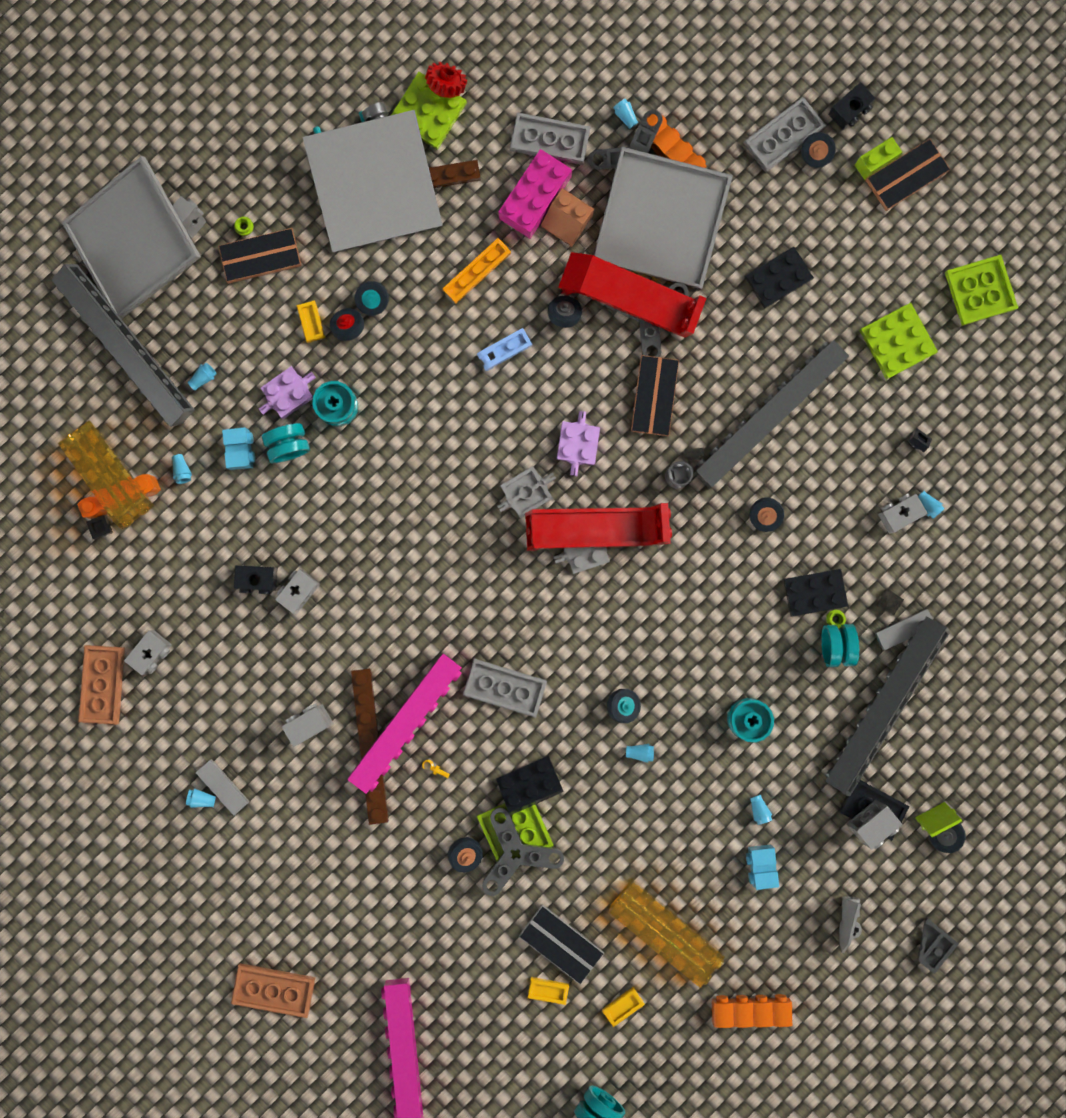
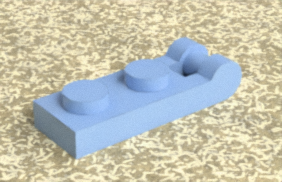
(505, 349)

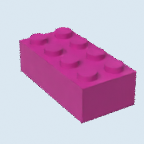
(535, 193)

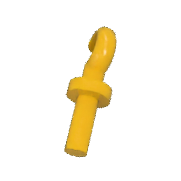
(436, 769)

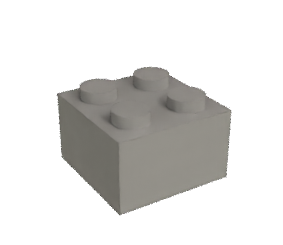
(307, 725)
(874, 824)

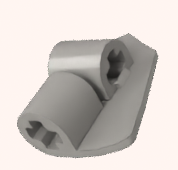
(849, 927)

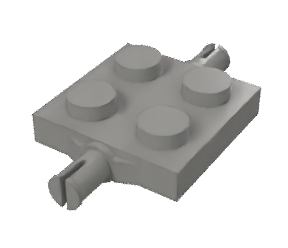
(526, 492)
(583, 558)

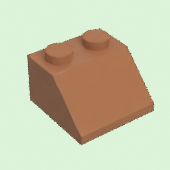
(567, 217)

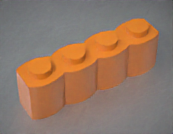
(670, 146)
(91, 507)
(751, 1012)

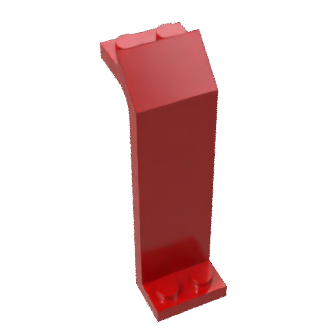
(631, 293)
(598, 527)

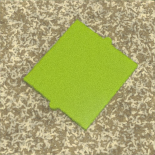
(938, 819)

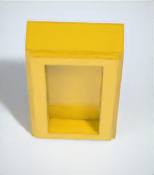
(310, 321)
(548, 990)
(623, 1006)

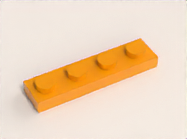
(476, 270)

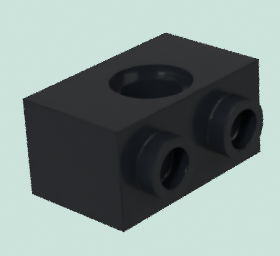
(858, 97)
(244, 575)

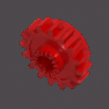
(445, 80)

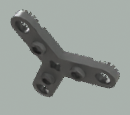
(641, 142)
(648, 332)
(529, 854)

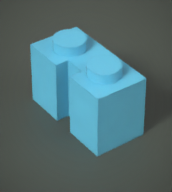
(238, 448)
(763, 867)

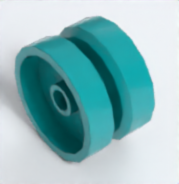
(333, 392)
(285, 443)
(840, 645)
(759, 727)
(598, 1105)

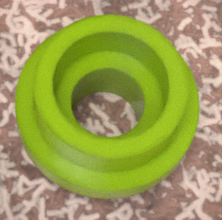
(241, 221)
(841, 618)

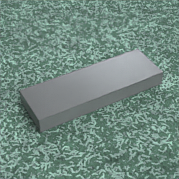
(900, 630)
(222, 787)

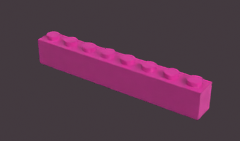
(404, 723)
(402, 1049)

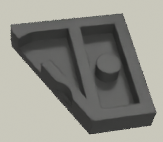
(934, 946)

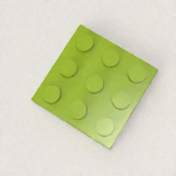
(433, 112)
(981, 290)
(898, 341)
(527, 823)

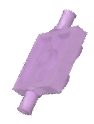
(287, 392)
(578, 443)

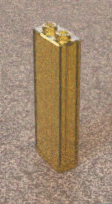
(106, 475)
(666, 933)

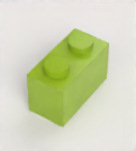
(878, 158)

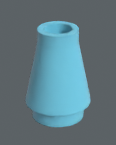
(625, 113)
(203, 375)
(181, 471)
(931, 505)
(640, 752)
(200, 799)
(760, 810)

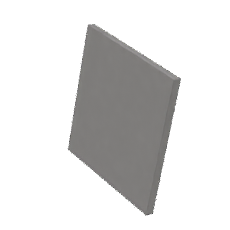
(373, 181)
(662, 217)
(131, 238)

